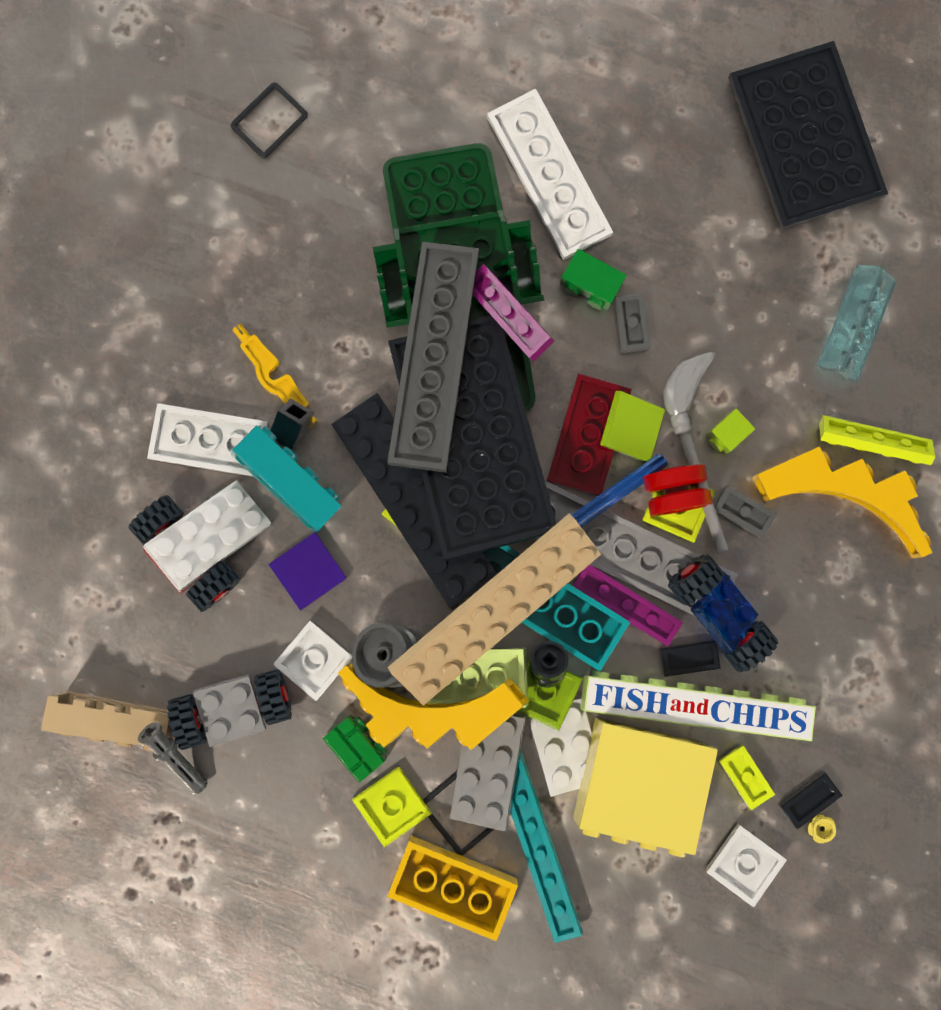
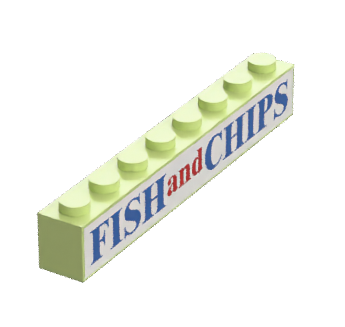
(696, 707)

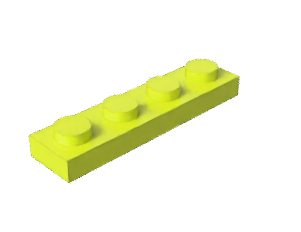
(876, 440)

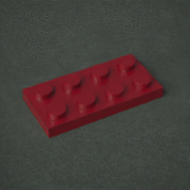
(579, 457)

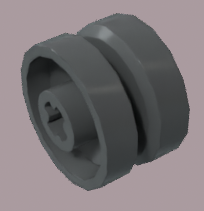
(377, 649)

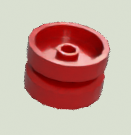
(677, 490)

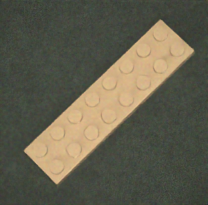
(495, 610)

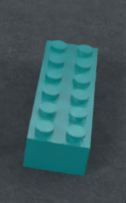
(571, 618)

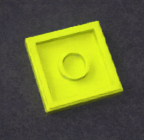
(681, 524)
(391, 806)

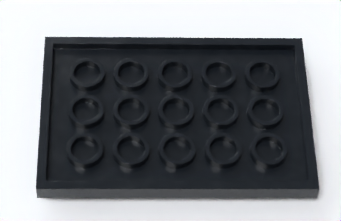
(807, 135)

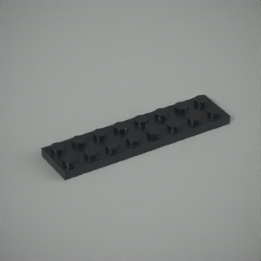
(367, 436)

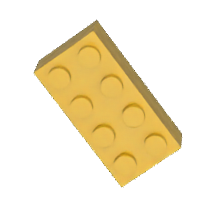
(453, 888)

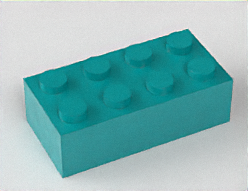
(285, 479)

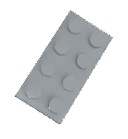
(488, 777)

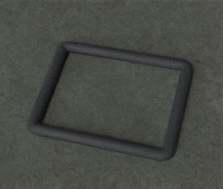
(252, 105)
(440, 828)

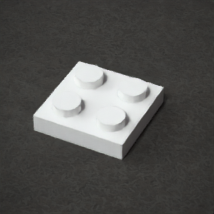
(313, 660)
(745, 865)

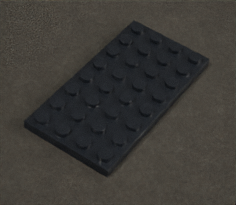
(493, 473)

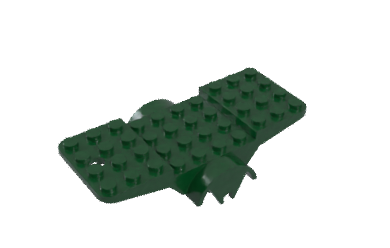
(455, 201)

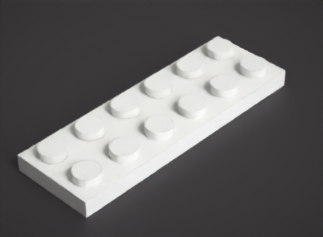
(549, 174)

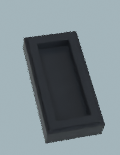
(689, 658)
(810, 800)

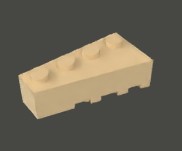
(100, 718)

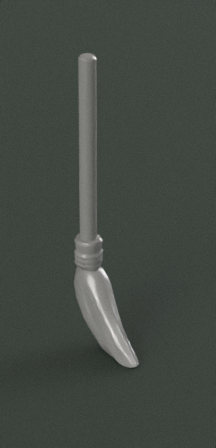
(678, 399)

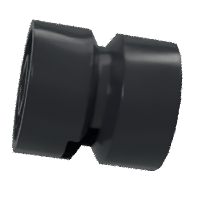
(548, 664)

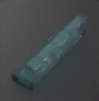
(854, 319)

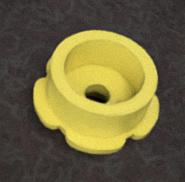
(829, 829)

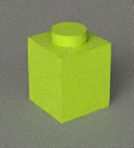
(729, 432)

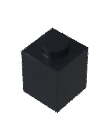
(291, 423)

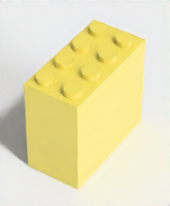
(644, 787)

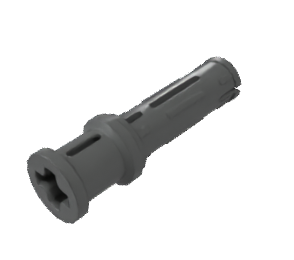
(166, 751)

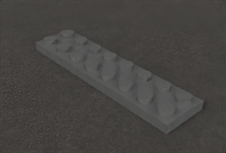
(433, 357)

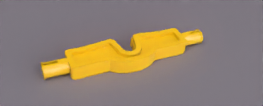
(265, 364)

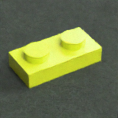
(746, 777)

